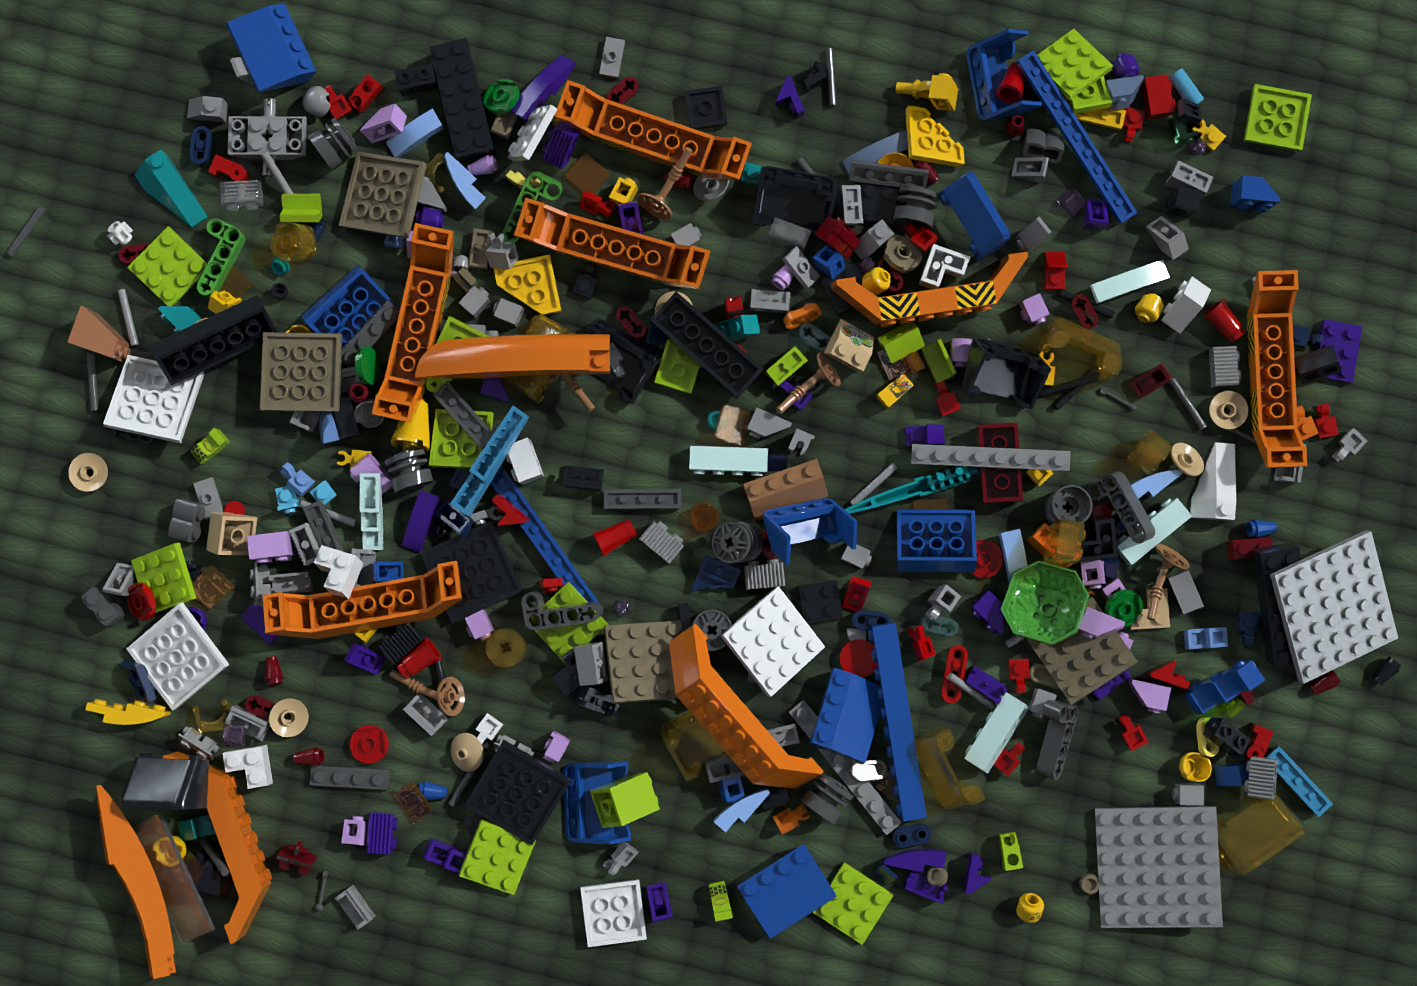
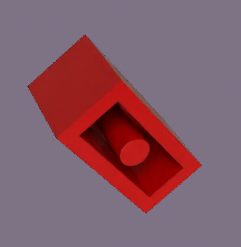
(1157, 97)

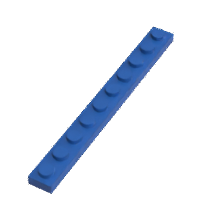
(1076, 137)
(541, 536)

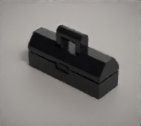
(567, 675)

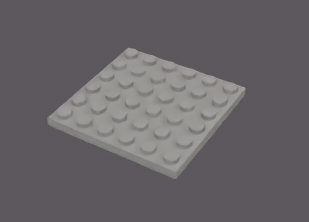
(1334, 606)
(1158, 867)

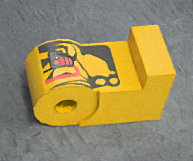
(894, 391)

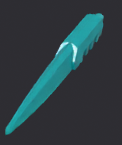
(921, 486)

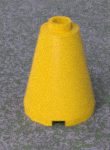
(414, 434)

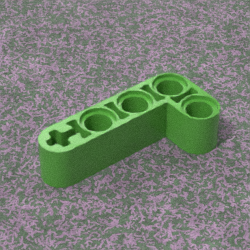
(534, 192)
(216, 259)

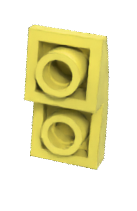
(519, 180)

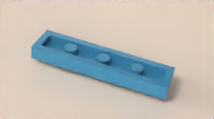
(1299, 782)

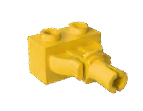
(940, 90)

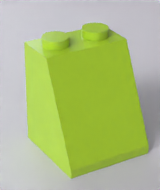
(625, 800)

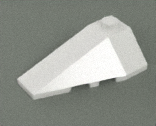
(1217, 486)

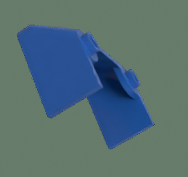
(987, 70)
(976, 214)
(807, 522)

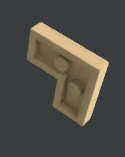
(1162, 614)

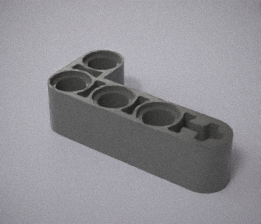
(1126, 508)
(563, 613)
(1057, 737)

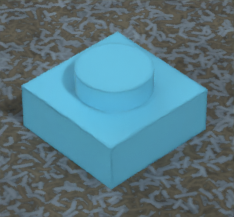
(324, 492)

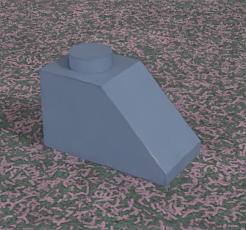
(1124, 91)

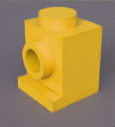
(623, 185)
(221, 301)

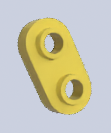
(1212, 749)

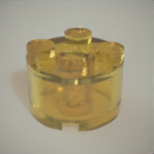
(293, 242)
(1149, 452)
(496, 653)

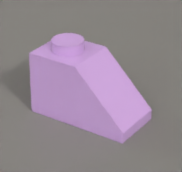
(385, 124)
(1098, 624)
(1151, 695)

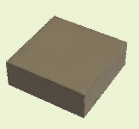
(468, 277)

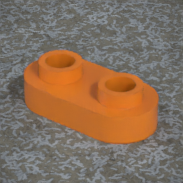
(801, 316)

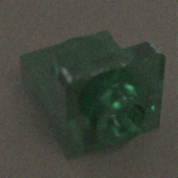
(1179, 131)

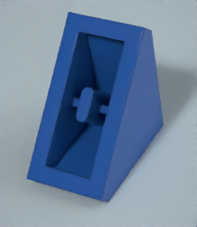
(387, 571)
(1231, 774)

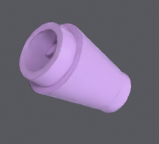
(483, 166)
(782, 278)

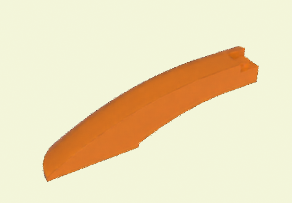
(516, 356)
(134, 869)

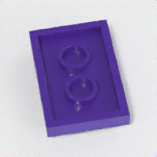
(1346, 344)

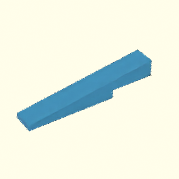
(489, 461)

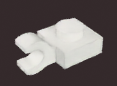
(488, 728)

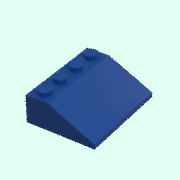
(271, 48)
(346, 305)
(936, 541)
(847, 716)
(787, 891)

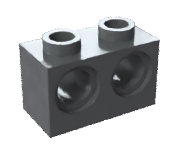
(722, 768)

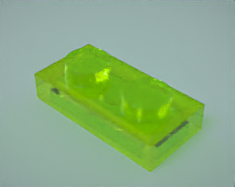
(1230, 708)

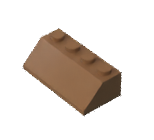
(786, 488)

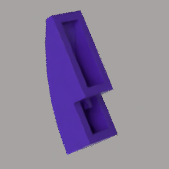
(420, 521)
(444, 854)
(916, 858)

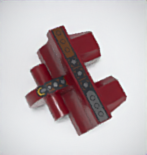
(298, 856)

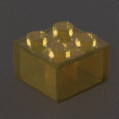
(1064, 543)

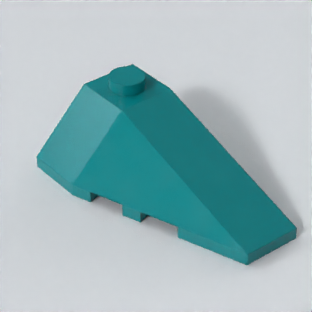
(166, 185)

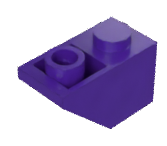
(989, 609)

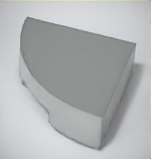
(856, 634)

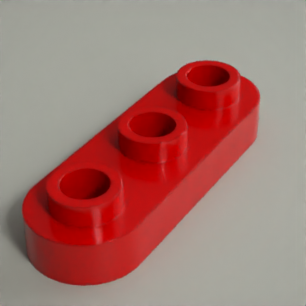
(959, 666)

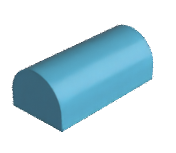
(1185, 87)

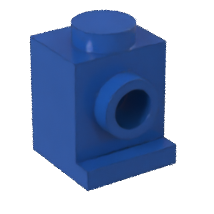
(829, 262)
(734, 793)

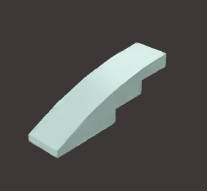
(1129, 281)
(371, 511)

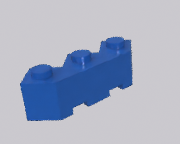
(1223, 686)

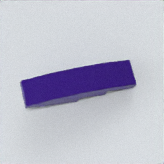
(546, 83)

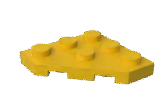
(930, 140)
(531, 283)

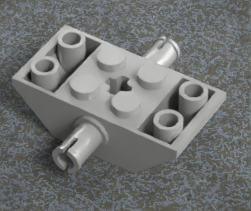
(250, 133)

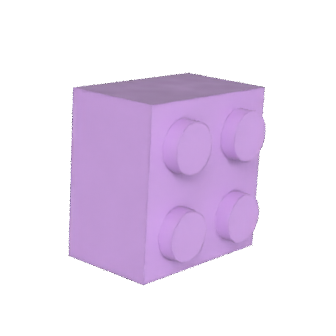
(271, 546)

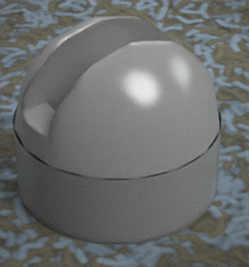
(461, 262)

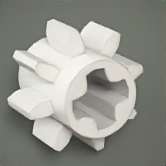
(119, 233)

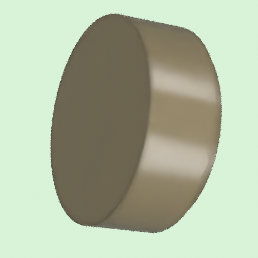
(937, 876)
(1089, 883)

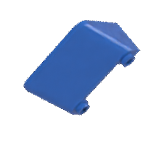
(581, 817)

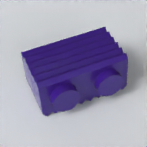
(560, 145)
(381, 833)

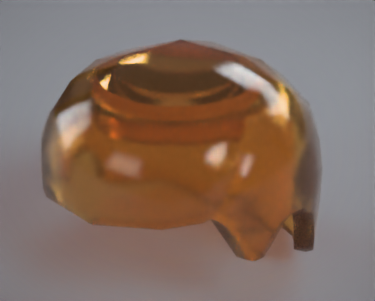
(704, 517)

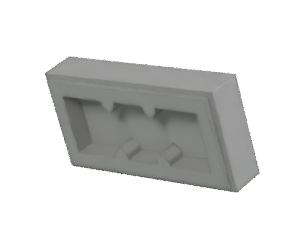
(612, 57)
(801, 267)
(209, 496)
(785, 735)

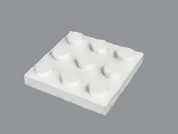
(531, 133)
(613, 913)

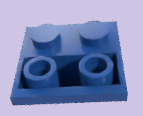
(1253, 193)

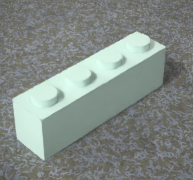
(728, 460)
(1165, 521)
(996, 732)

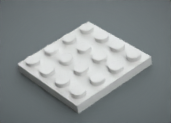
(149, 404)
(772, 641)
(178, 656)

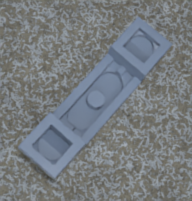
(895, 143)

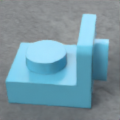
(287, 500)

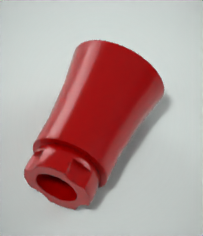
(1012, 85)
(1224, 321)
(614, 536)
(419, 658)

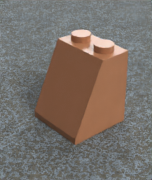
(96, 335)

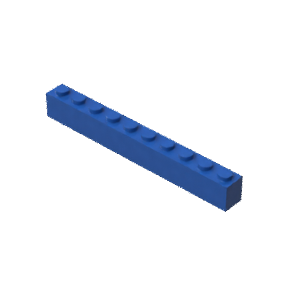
(898, 721)

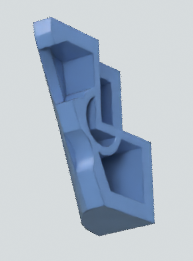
(327, 428)

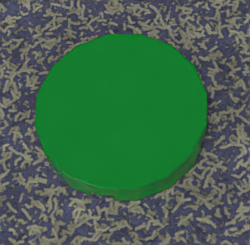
(501, 97)
(367, 365)
(1124, 606)

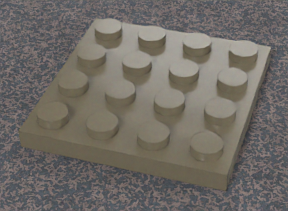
(382, 194)
(301, 372)
(641, 661)
(1083, 663)

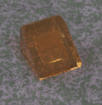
(915, 362)

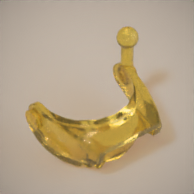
(431, 168)
(217, 725)

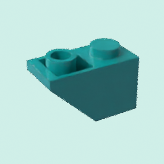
(179, 316)
(739, 327)

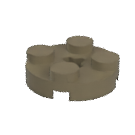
(896, 260)

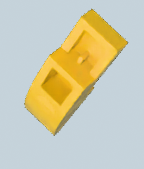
(134, 713)

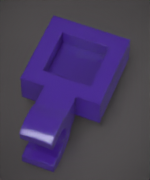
(785, 386)

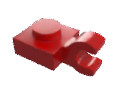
(339, 105)
(1132, 122)
(594, 204)
(920, 238)
(947, 401)
(1325, 425)
(550, 584)
(922, 645)
(1019, 670)
(1134, 735)
(1008, 761)

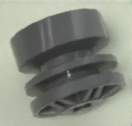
(333, 143)
(915, 207)
(409, 472)
(1074, 498)
(737, 542)
(712, 618)
(827, 798)

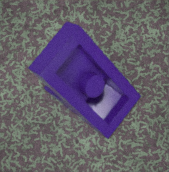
(789, 93)
(630, 217)
(926, 435)
(365, 658)
(973, 879)
(659, 902)

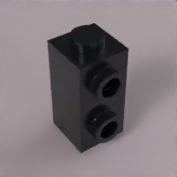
(345, 419)
(1226, 736)

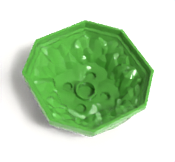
(1045, 603)

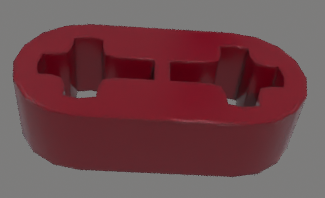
(619, 89)
(134, 249)
(895, 274)
(1081, 313)
(628, 325)
(257, 710)

